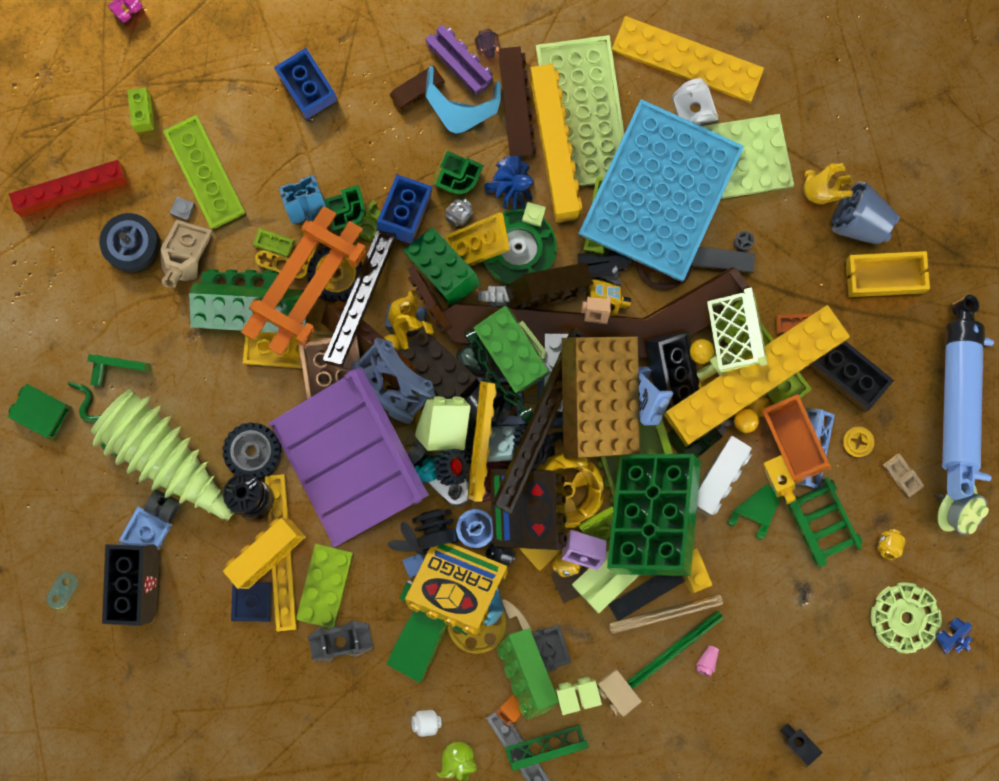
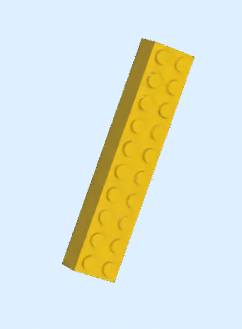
(745, 385)

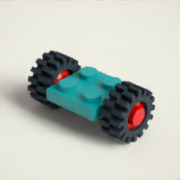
(445, 466)

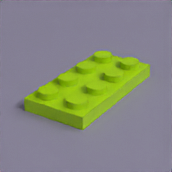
(324, 586)

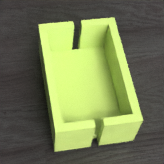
(587, 692)

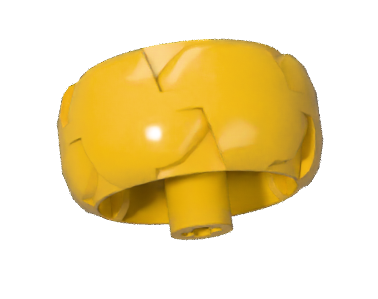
(588, 476)

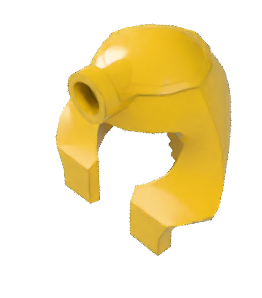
(817, 186)
(404, 319)

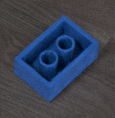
(306, 83)
(404, 208)

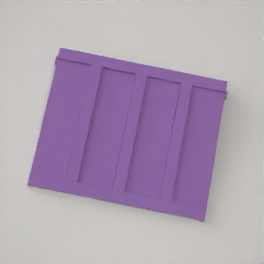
(348, 457)

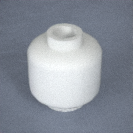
(426, 723)

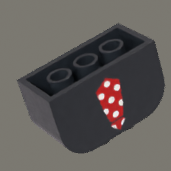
(130, 583)

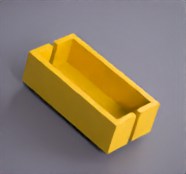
(887, 274)

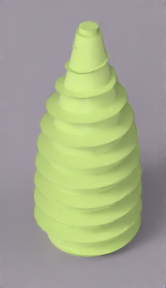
(158, 452)

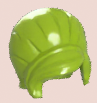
(457, 761)

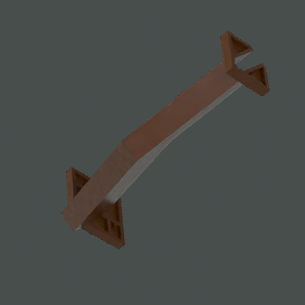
(681, 315)

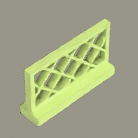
(754, 331)

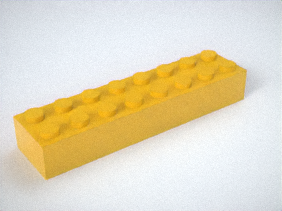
(554, 143)

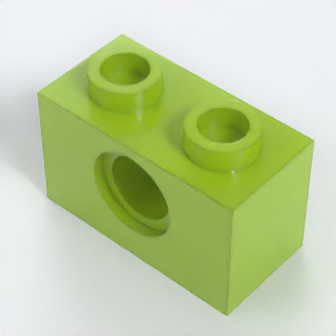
(141, 110)

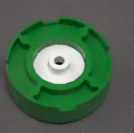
(536, 252)

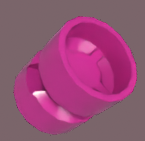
(133, 6)

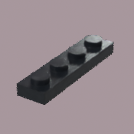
(643, 595)

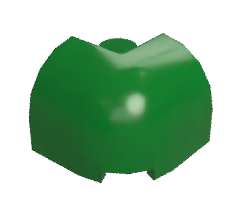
(456, 173)
(348, 207)

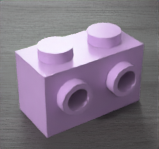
(584, 550)

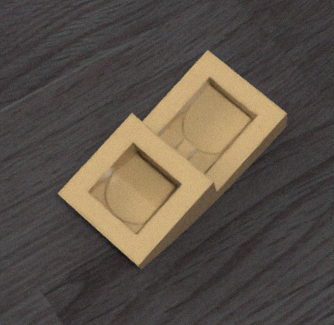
(903, 475)
(512, 611)

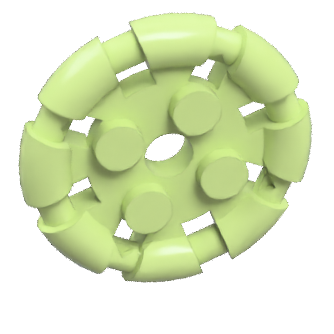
(894, 614)

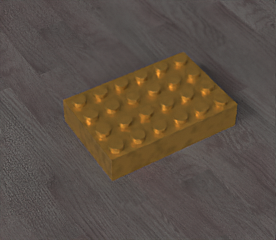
(600, 396)

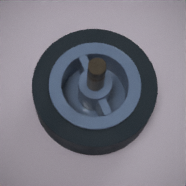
(129, 242)

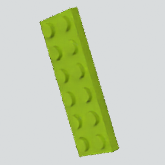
(204, 172)
(789, 388)

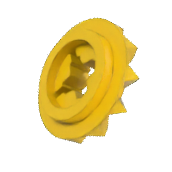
(866, 437)

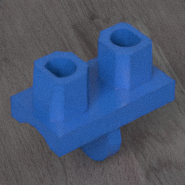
(948, 642)

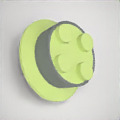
(961, 514)

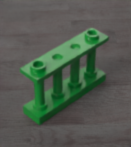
(811, 538)

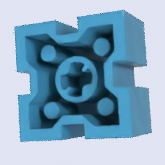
(302, 199)

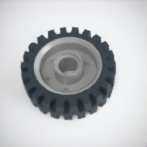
(248, 436)

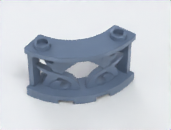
(409, 382)

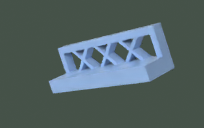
(817, 417)

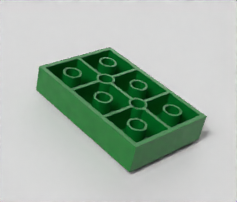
(654, 514)

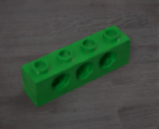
(232, 276)

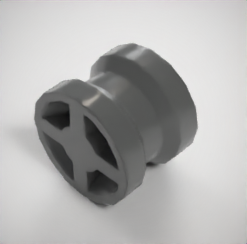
(745, 238)

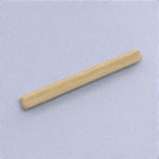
(665, 614)

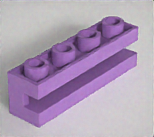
(459, 60)

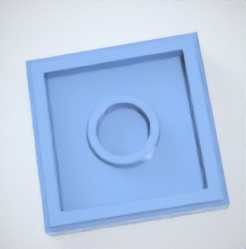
(145, 529)

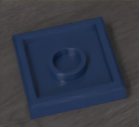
(252, 603)

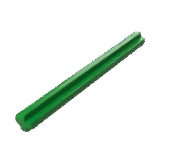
(675, 649)

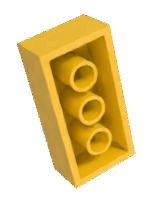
(263, 553)

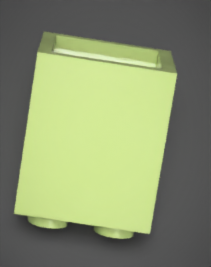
(443, 424)

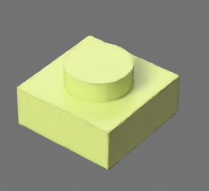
(534, 214)

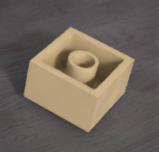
(618, 692)

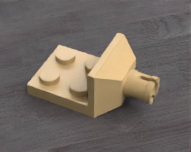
(182, 252)

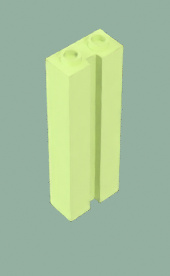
(601, 585)

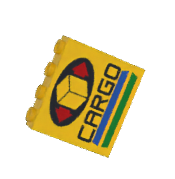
(455, 586)

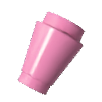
(707, 662)

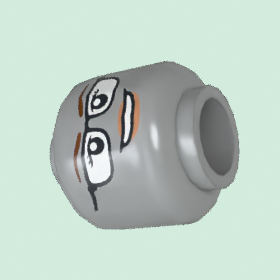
(459, 212)

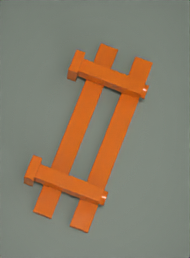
(290, 325)

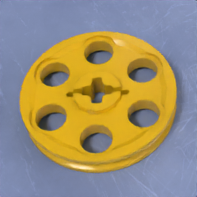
(482, 646)

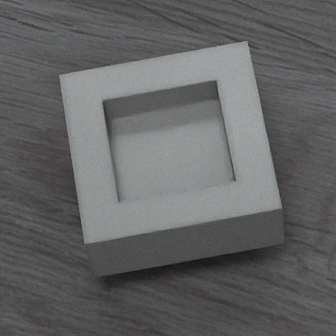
(182, 208)

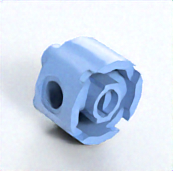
(475, 529)

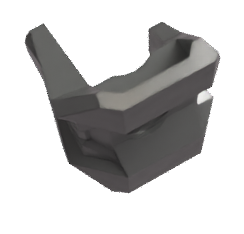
(356, 636)

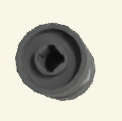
(163, 507)

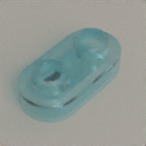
(62, 591)

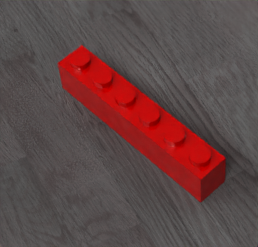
(68, 188)

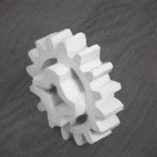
(494, 296)

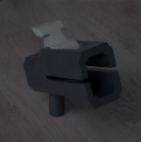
(605, 265)

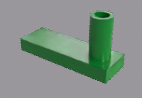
(100, 361)

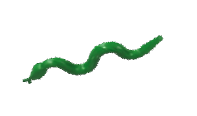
(85, 404)

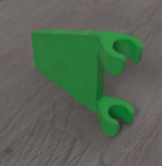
(758, 508)

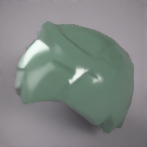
(469, 358)

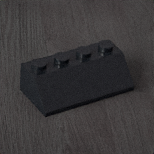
(672, 365)

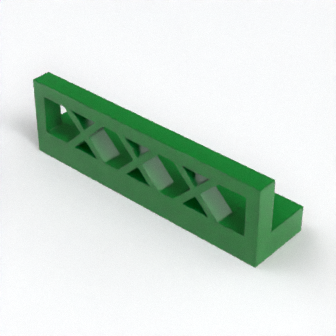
(545, 756)

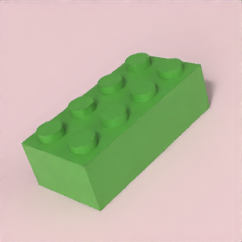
(512, 350)
(527, 674)

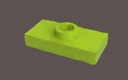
(273, 243)

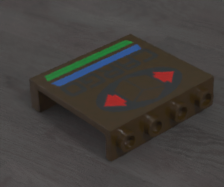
(538, 514)

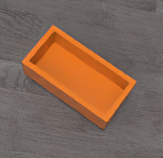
(796, 439)

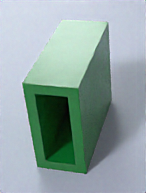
(38, 411)

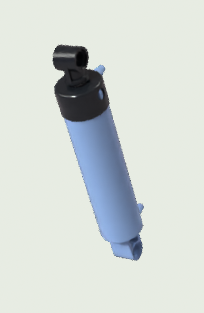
(963, 399)

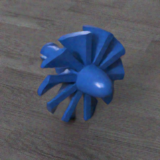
(512, 181)

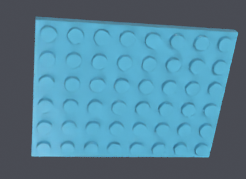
(661, 190)

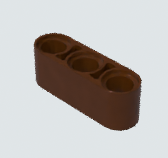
(414, 89)

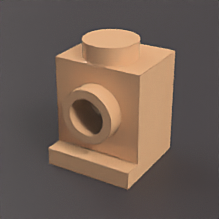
(596, 310)

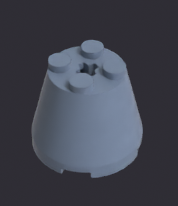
(864, 216)

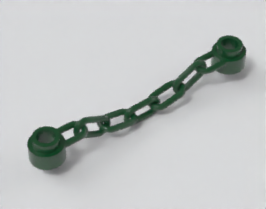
(525, 413)

